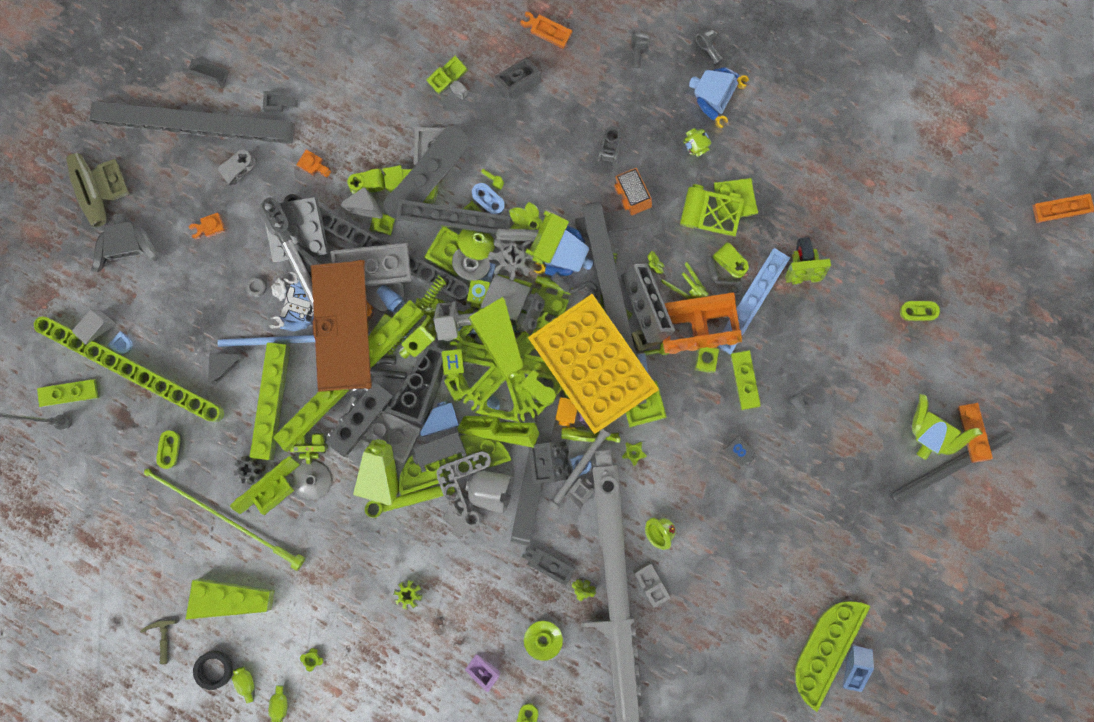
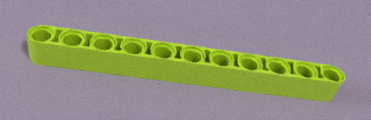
(120, 366)

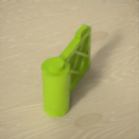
(697, 203)

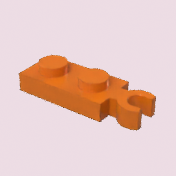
(547, 30)

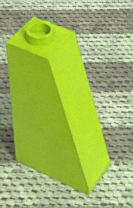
(497, 335)

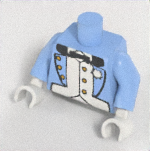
(297, 310)

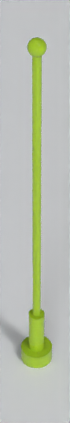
(297, 561)

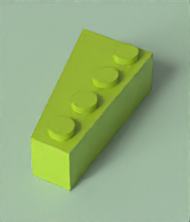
(225, 599)

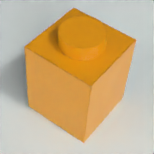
(566, 412)

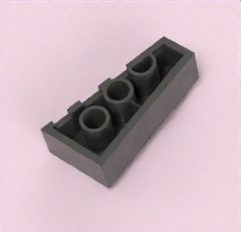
(420, 387)

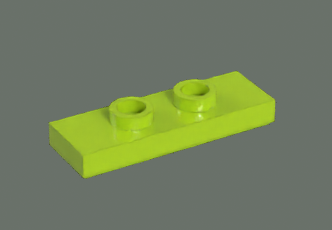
(745, 380)
(67, 393)

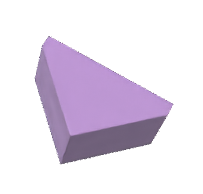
(483, 672)

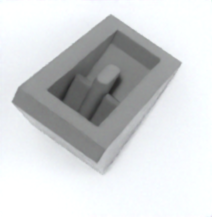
(362, 204)
(92, 326)

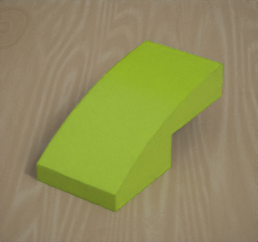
(445, 76)

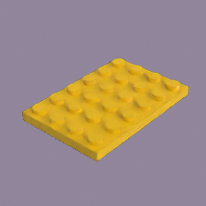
(593, 363)

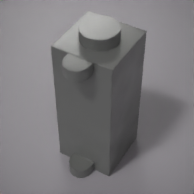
(438, 450)

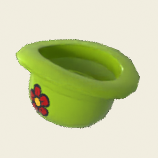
(660, 532)

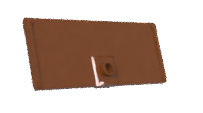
(341, 326)

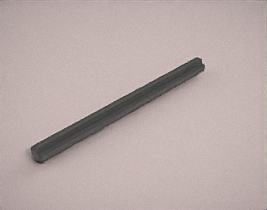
(947, 469)

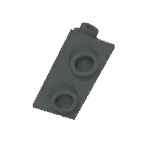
(533, 305)

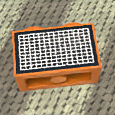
(633, 191)

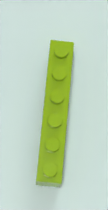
(270, 401)

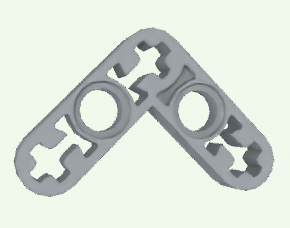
(456, 474)

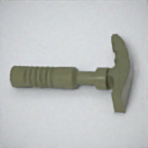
(163, 642)

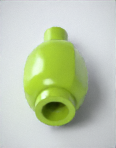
(243, 683)
(277, 705)

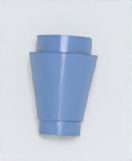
(391, 299)

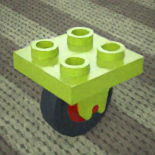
(806, 264)

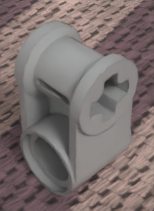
(236, 168)

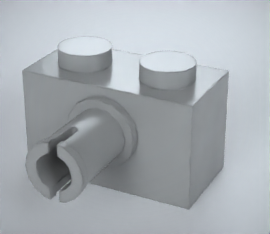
(448, 321)

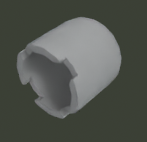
(490, 490)

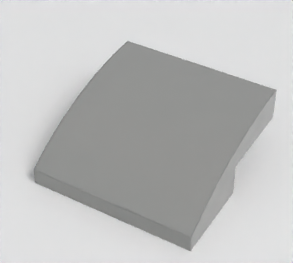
(512, 292)

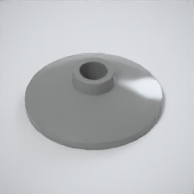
(478, 270)
(321, 482)

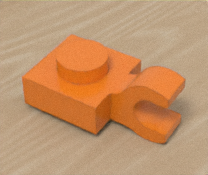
(312, 163)

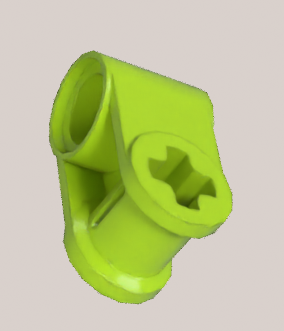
(371, 180)
(730, 259)

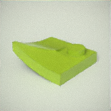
(745, 189)

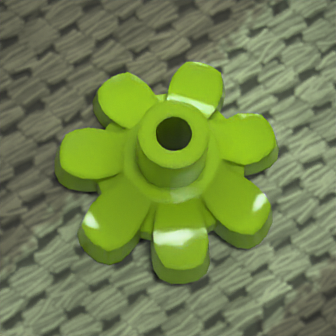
(654, 263)
(583, 590)

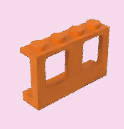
(697, 313)

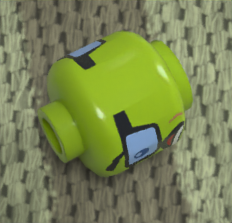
(697, 142)

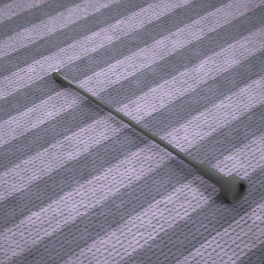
(60, 422)

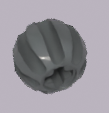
(244, 475)

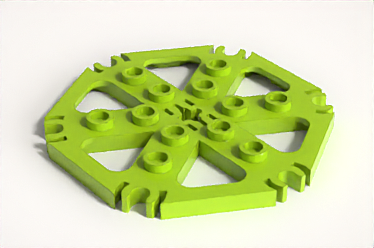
(493, 379)

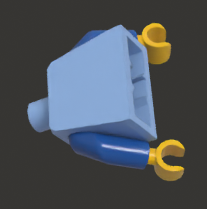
(715, 91)
(569, 255)

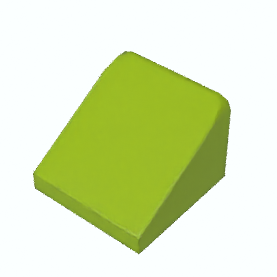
(383, 225)

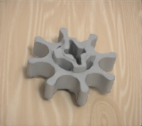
(505, 258)

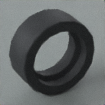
(197, 670)

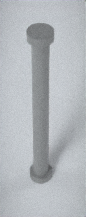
(579, 468)

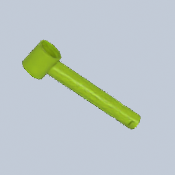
(410, 499)

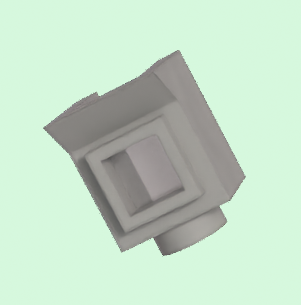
(580, 492)

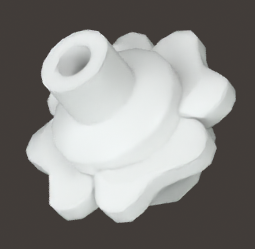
(280, 289)

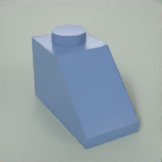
(440, 419)
(858, 668)

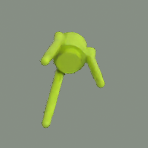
(697, 290)

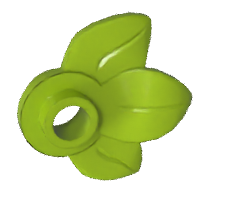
(524, 217)

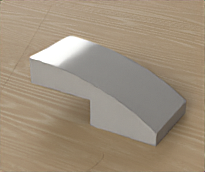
(651, 584)

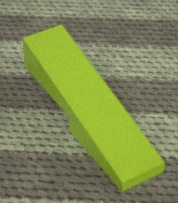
(491, 428)

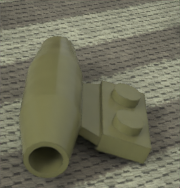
(95, 186)

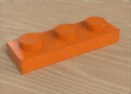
(1063, 208)
(978, 447)

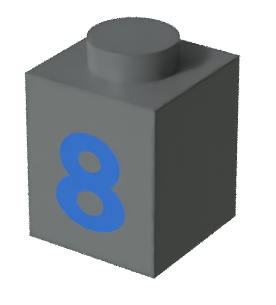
(739, 452)

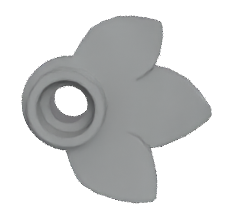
(463, 525)

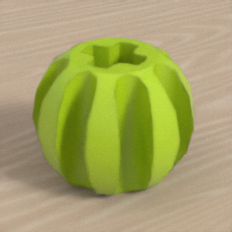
(401, 594)

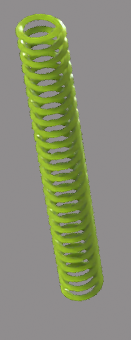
(427, 301)

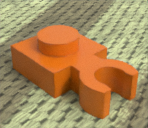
(210, 225)

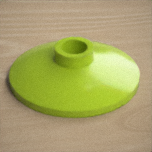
(475, 249)
(539, 650)

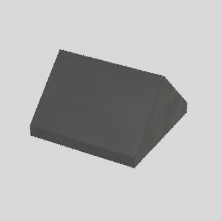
(518, 78)

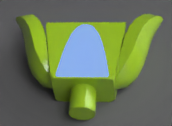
(936, 433)

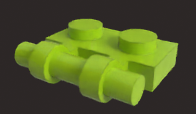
(553, 304)

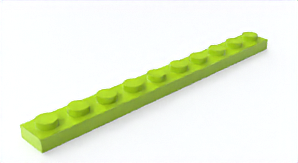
(324, 401)

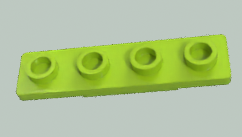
(269, 490)

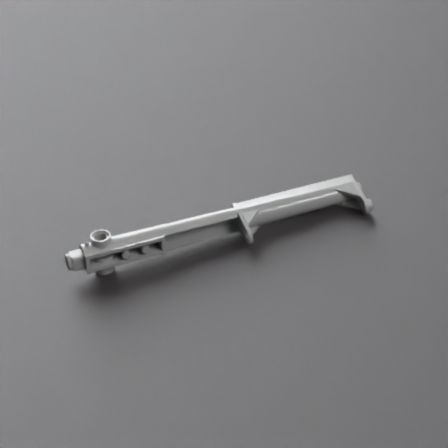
(618, 626)

